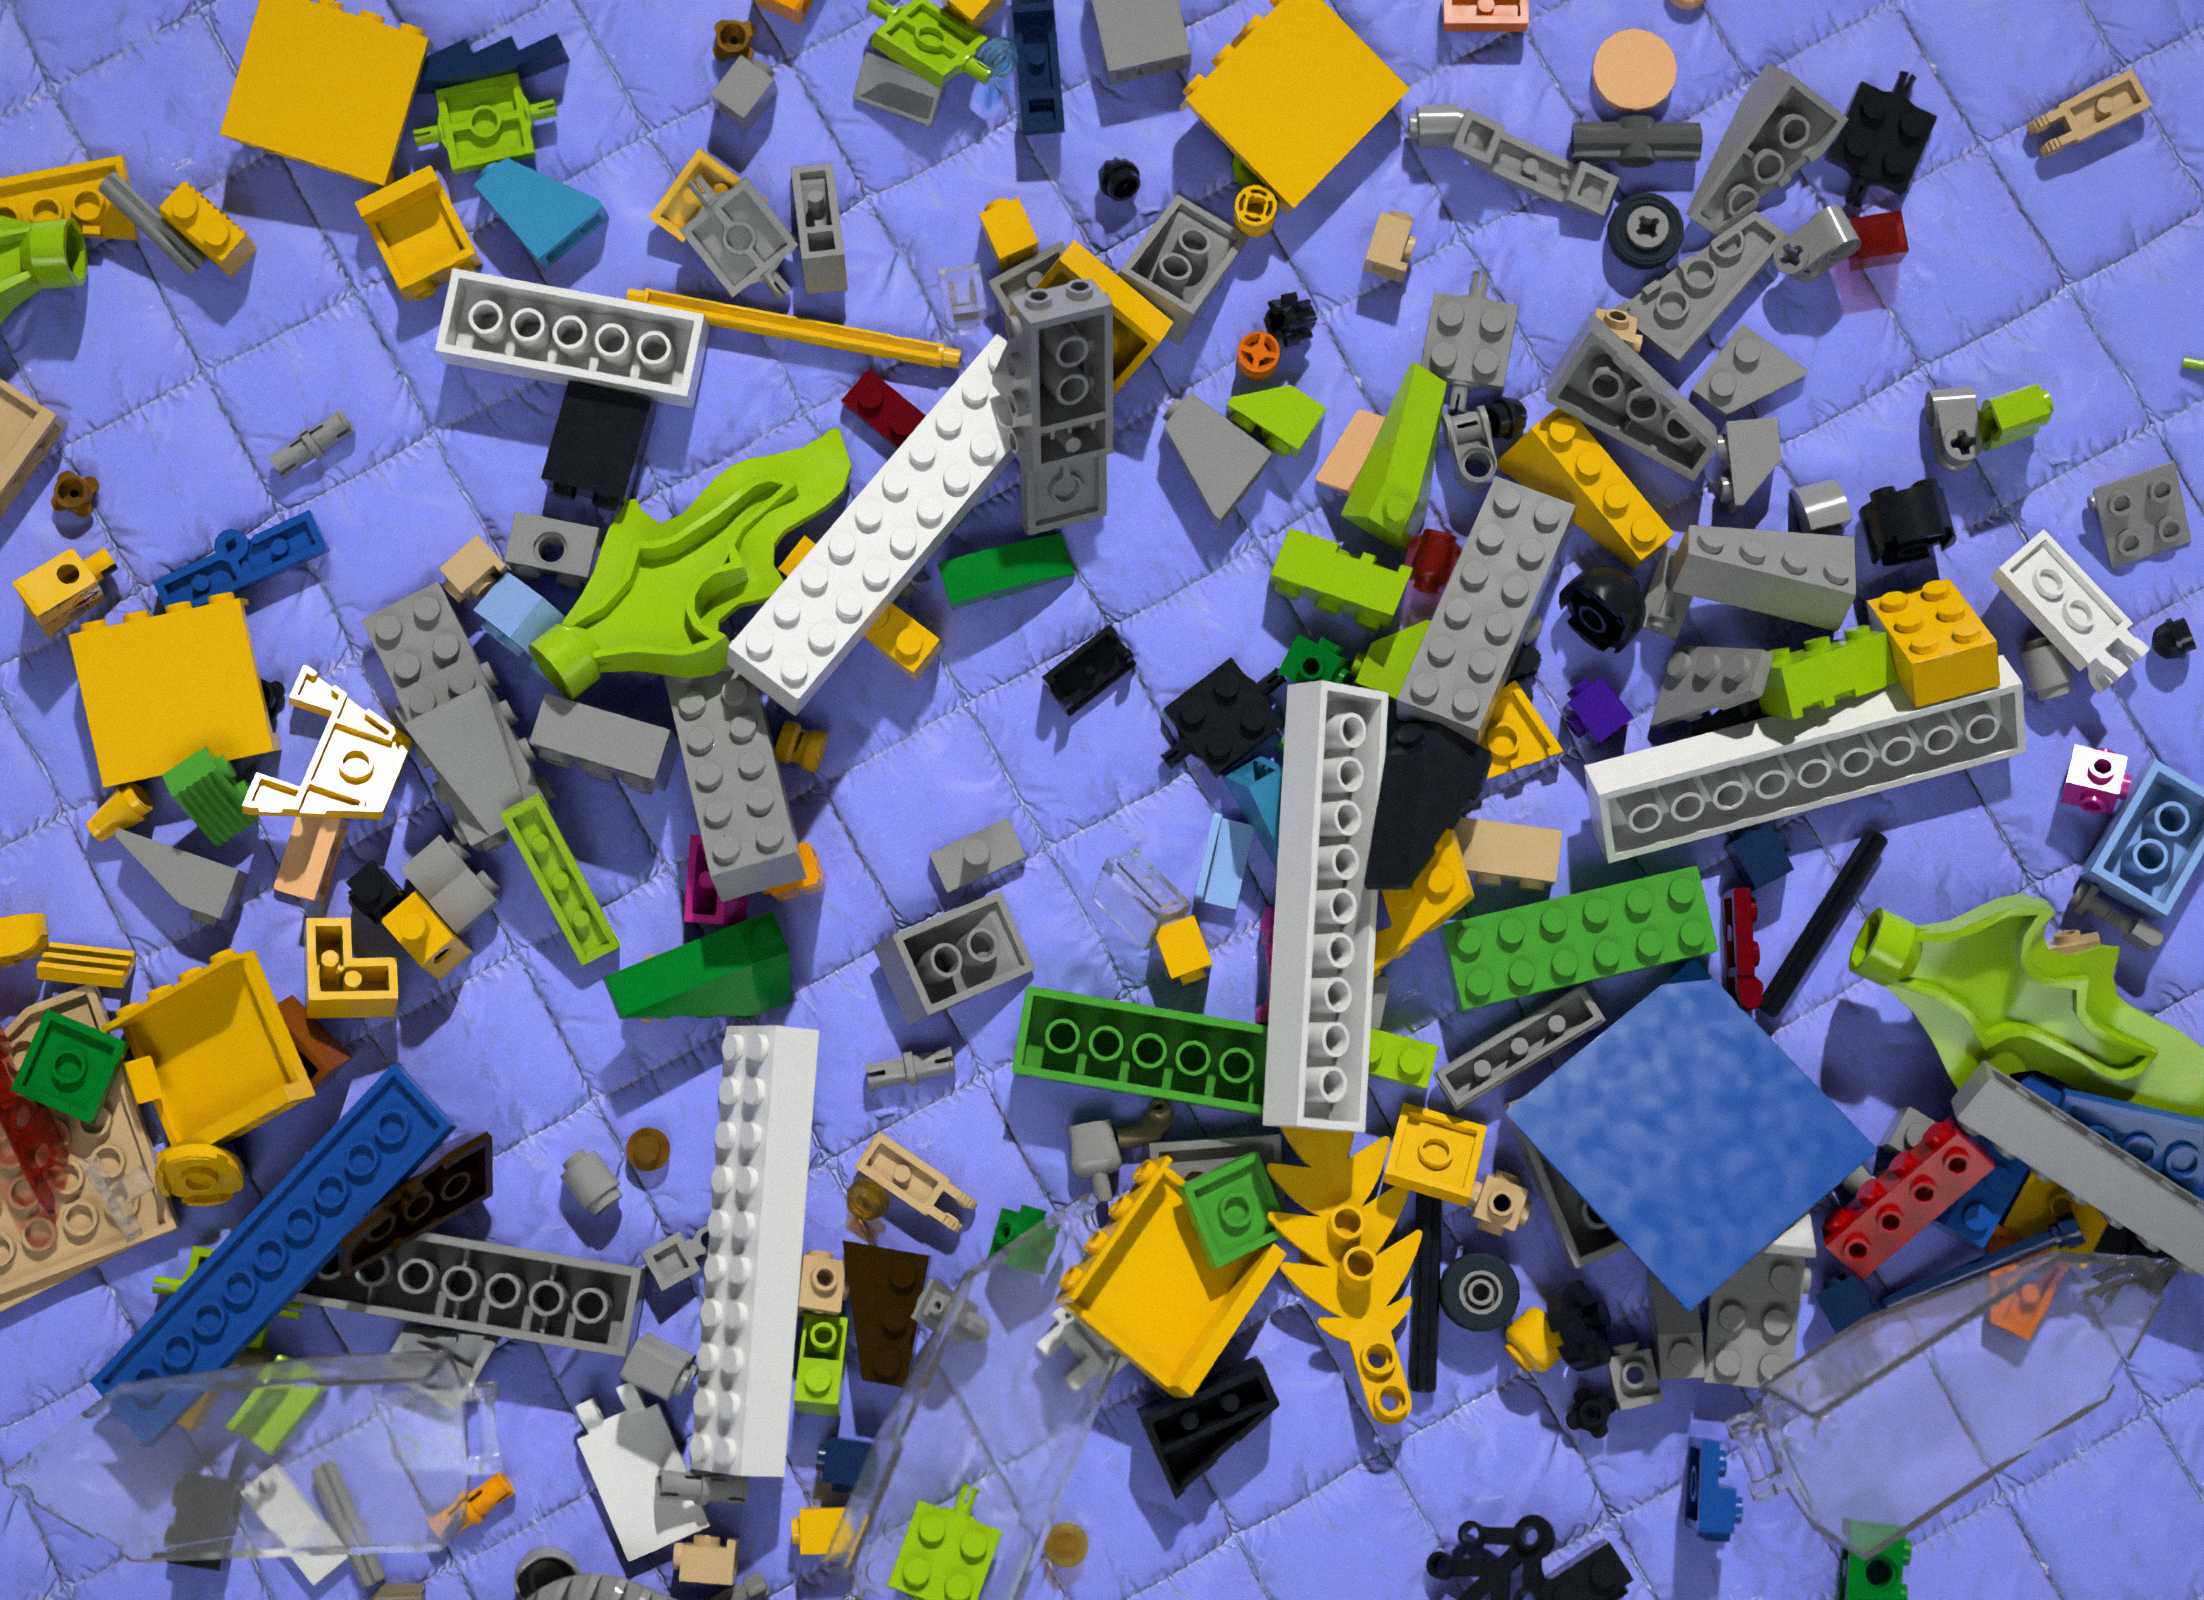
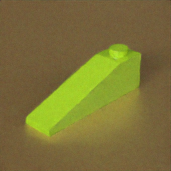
(1397, 474)

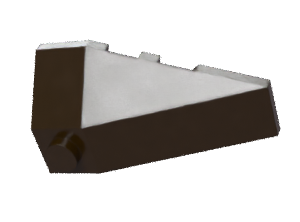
(441, 1188)

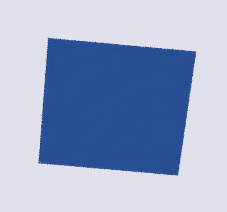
(1690, 1134)

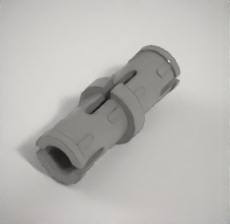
(311, 443)
(910, 1068)
(701, 1487)

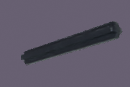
(1822, 922)
(1426, 1295)

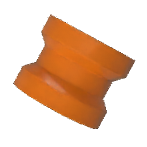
(1259, 346)

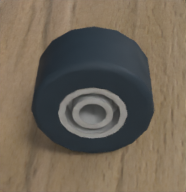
(1466, 1297)

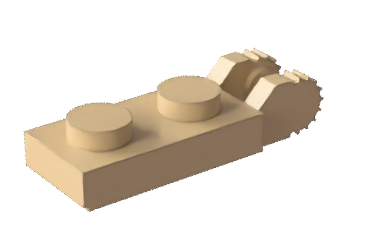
(2093, 112)
(911, 1179)

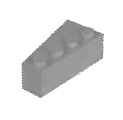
(1629, 400)
(1769, 572)

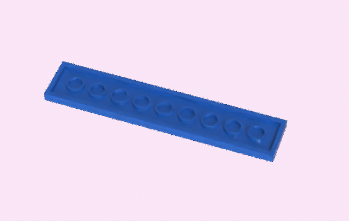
(287, 1235)

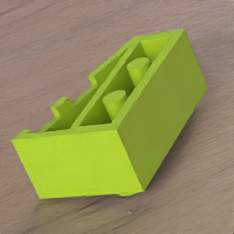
(1338, 580)
(1827, 672)

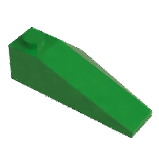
(721, 974)

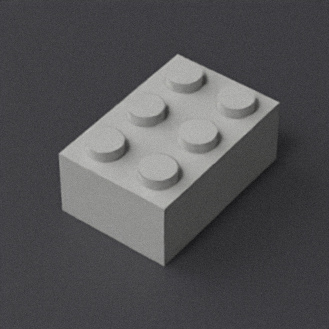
(604, 744)

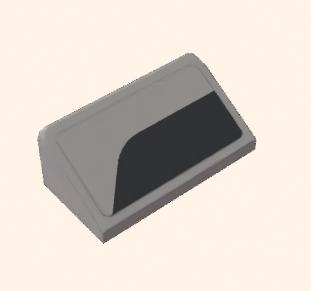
(897, 90)

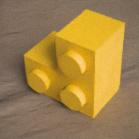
(342, 984)

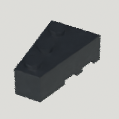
(1199, 1429)

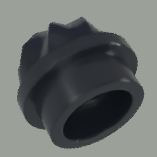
(1119, 179)
(1506, 417)
(2173, 639)

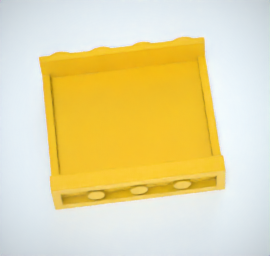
(326, 87)
(1294, 96)
(171, 688)
(216, 1051)
(1152, 1289)

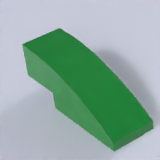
(1005, 570)

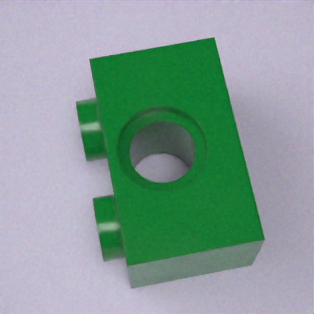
(1853, 1579)

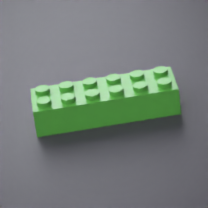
(1577, 939)
(1142, 1051)

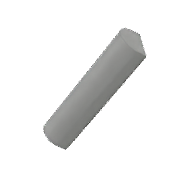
(1518, 1048)

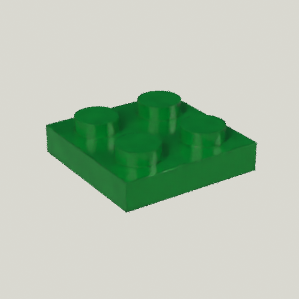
(70, 1066)

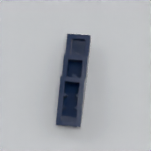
(460, 65)

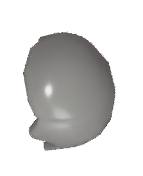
(542, 1567)

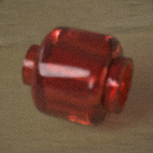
(1432, 559)

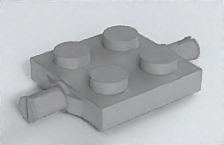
(739, 237)
(1469, 341)

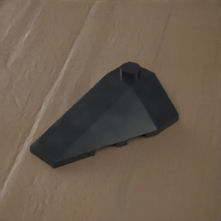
(1422, 790)

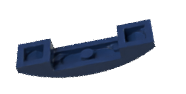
(1038, 67)

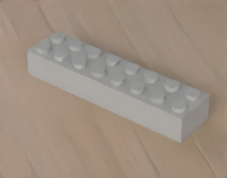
(493, 1292)

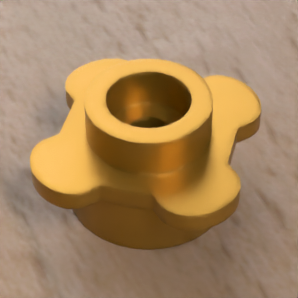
(730, 29)
(65, 485)

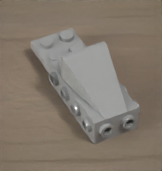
(1060, 401)
(456, 716)
(1756, 1311)

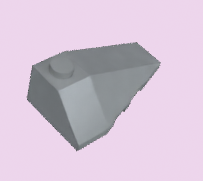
(1768, 140)

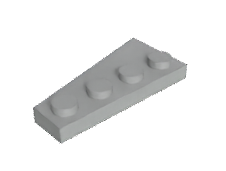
(1696, 294)

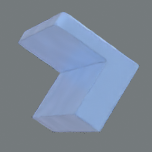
(1224, 863)

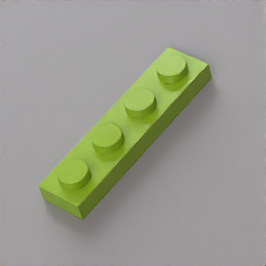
(560, 879)

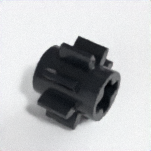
(1290, 319)

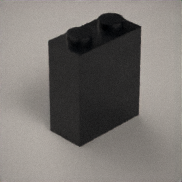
(598, 446)

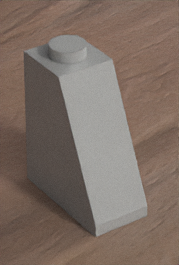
(1214, 455)

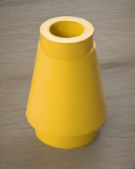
(122, 810)

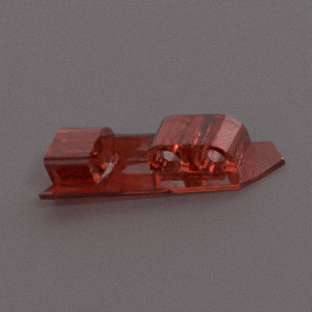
(26, 1140)

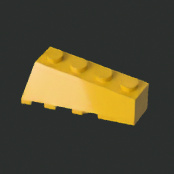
(1570, 464)

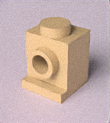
(1390, 246)
(472, 570)
(707, 1560)

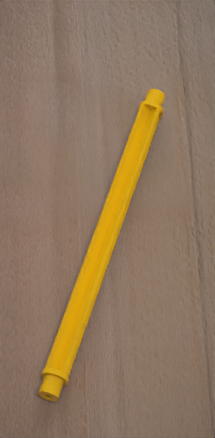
(806, 330)

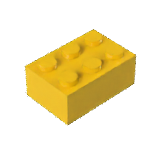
(1136, 322)
(1936, 642)

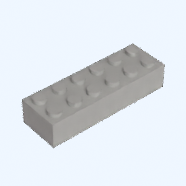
(1486, 609)
(735, 783)

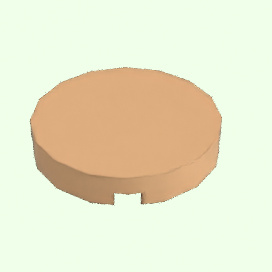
(1634, 71)

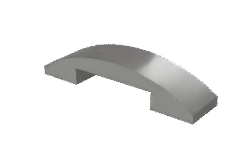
(1532, 168)

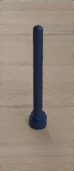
(2062, 1232)

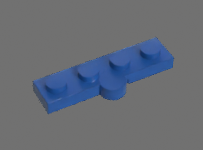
(244, 562)

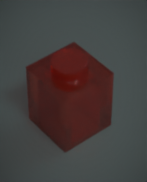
(1881, 238)

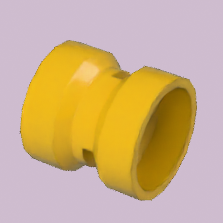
(1255, 219)
(809, 744)

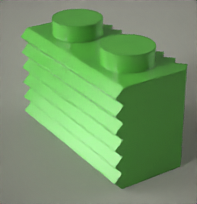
(210, 795)

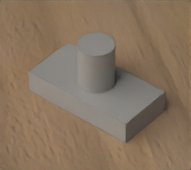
(977, 856)

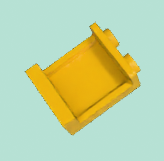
(418, 233)

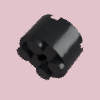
(1906, 523)

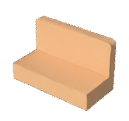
(1350, 452)
(311, 857)

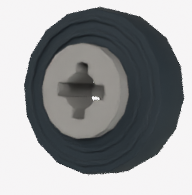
(1633, 242)

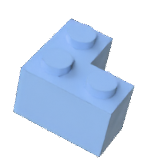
(517, 616)

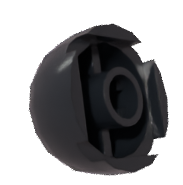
(1604, 607)

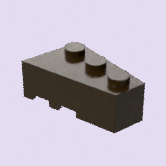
(883, 1298)

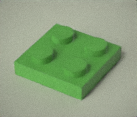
(1231, 1209)

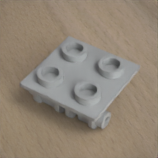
(2141, 514)

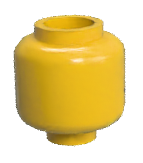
(1531, 1341)

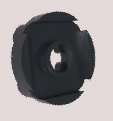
(1581, 1326)

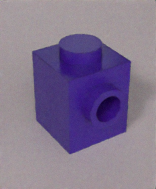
(1595, 711)

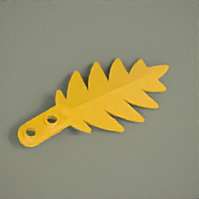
(1345, 1240)

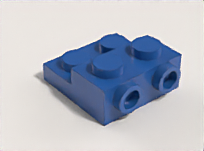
(1710, 1505)

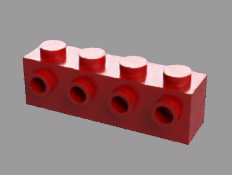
(1906, 1197)

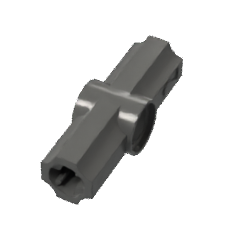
(1636, 141)

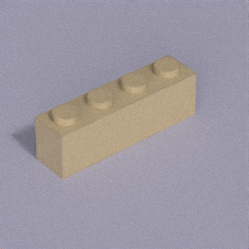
(1509, 853)

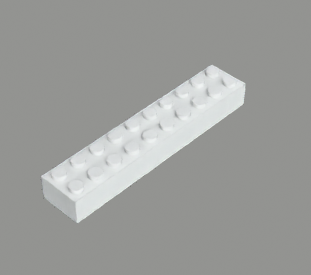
(879, 540)
(1796, 765)
(1323, 909)
(754, 1251)

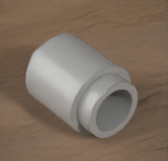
(1435, 125)
(2046, 669)
(591, 1182)

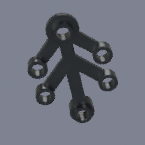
(1496, 1573)

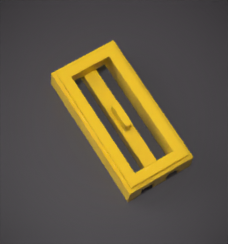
(86, 965)

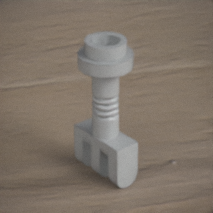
(2137, 933)

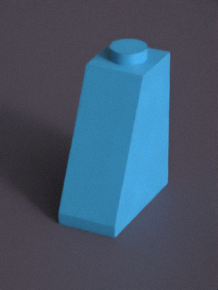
(539, 209)
(1257, 791)

